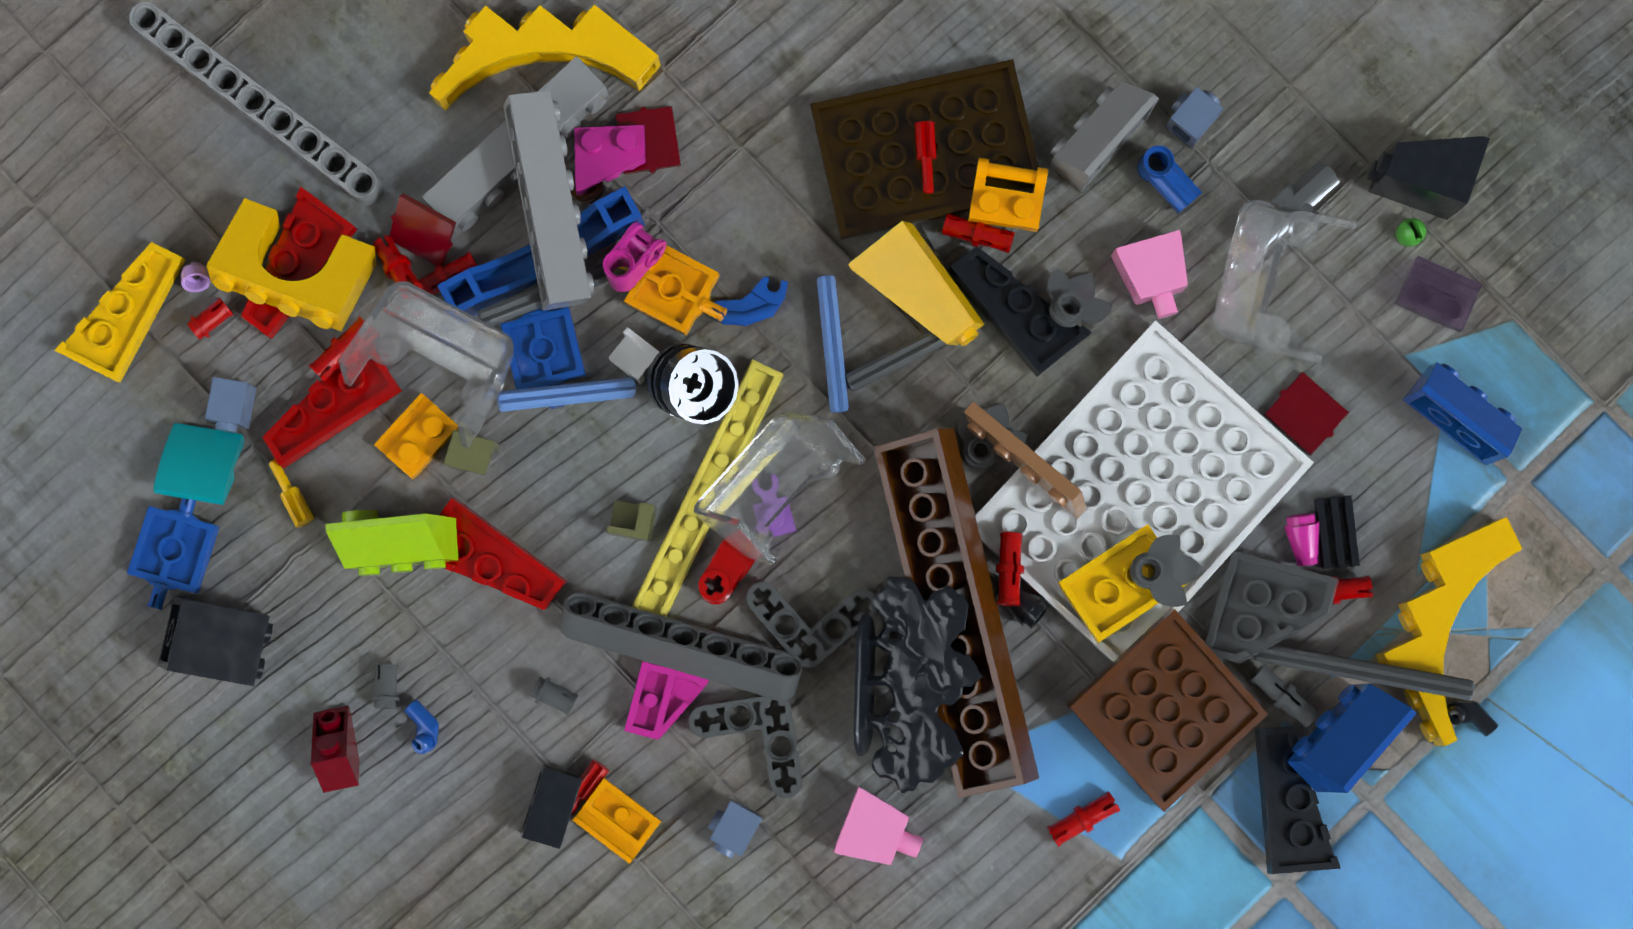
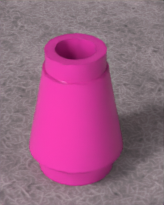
(1303, 537)

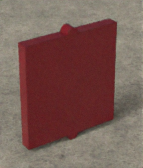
(660, 137)
(422, 230)
(1306, 413)

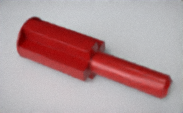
(926, 152)
(590, 780)

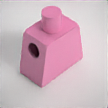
(1154, 271)
(875, 831)

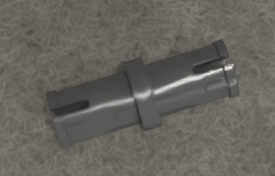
(1284, 696)

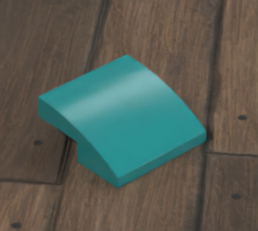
(198, 463)

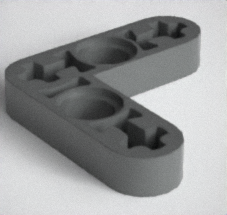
(817, 633)
(757, 721)

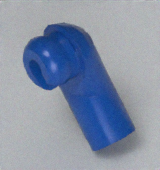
(426, 730)

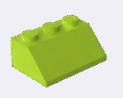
(395, 543)

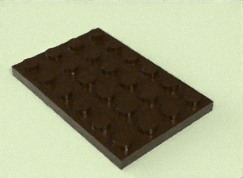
(872, 151)

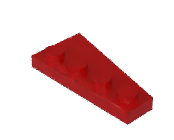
(300, 253)
(329, 410)
(498, 561)

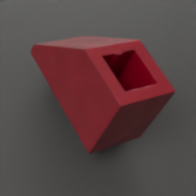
(334, 749)

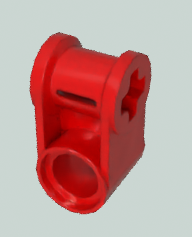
(726, 565)

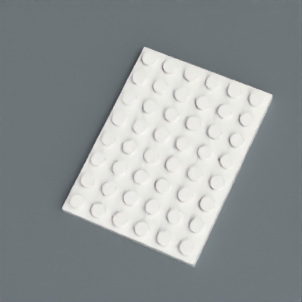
(1154, 448)

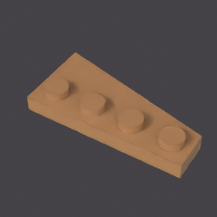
(1031, 464)

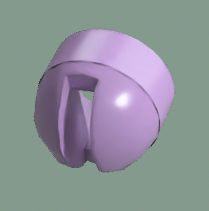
(189, 280)

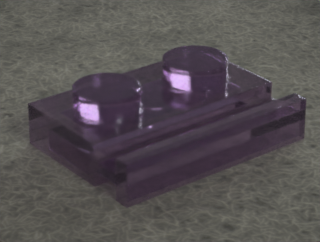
(1438, 294)

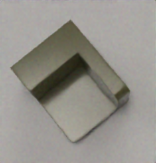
(474, 459)
(632, 520)

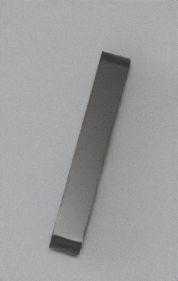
(681, 646)

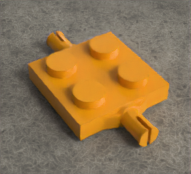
(676, 291)

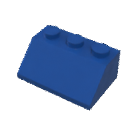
(1464, 414)
(1349, 738)

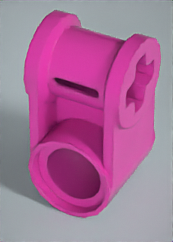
(635, 251)

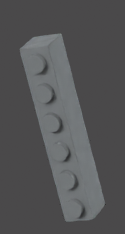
(490, 167)
(547, 200)

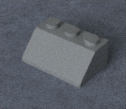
(1102, 133)

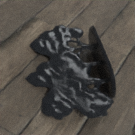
(921, 676)

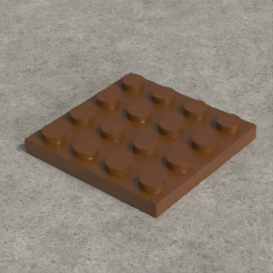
(1167, 709)

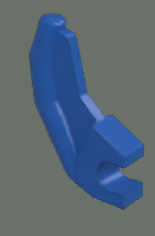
(755, 306)

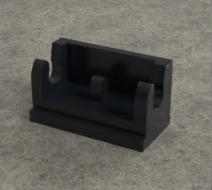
(551, 806)

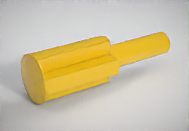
(292, 497)

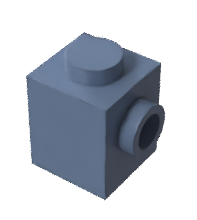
(1194, 115)
(230, 404)
(734, 828)

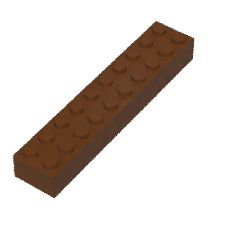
(942, 549)

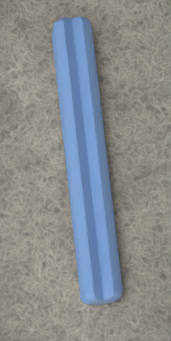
(832, 344)
(566, 394)

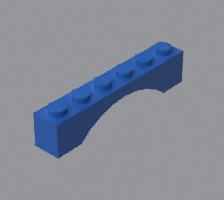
(506, 276)

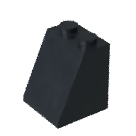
(1429, 173)
(215, 641)

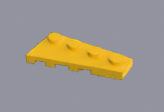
(120, 322)

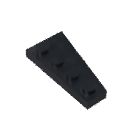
(1016, 311)
(1290, 814)

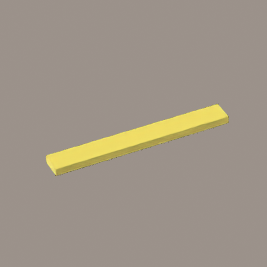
(687, 529)

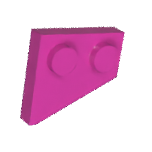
(606, 153)
(660, 699)

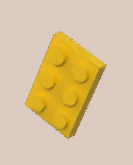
(1104, 588)

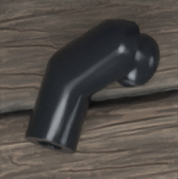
(1471, 712)

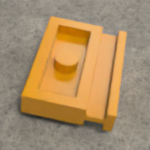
(417, 436)
(617, 820)

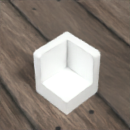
(634, 356)

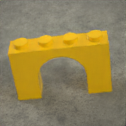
(323, 298)

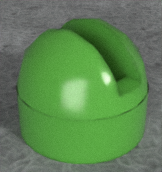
(1406, 235)

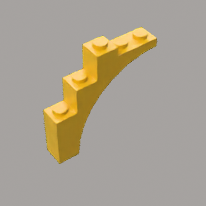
(543, 38)
(1430, 615)

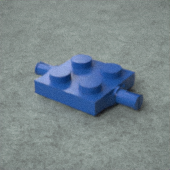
(544, 349)
(173, 551)

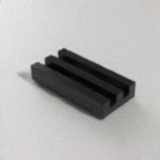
(1350, 532)

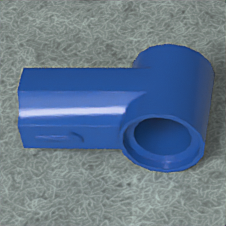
(1171, 181)

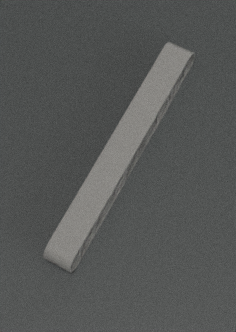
(247, 90)

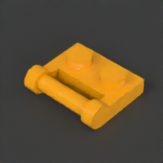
(1007, 206)

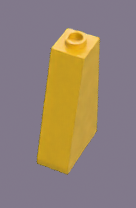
(917, 282)

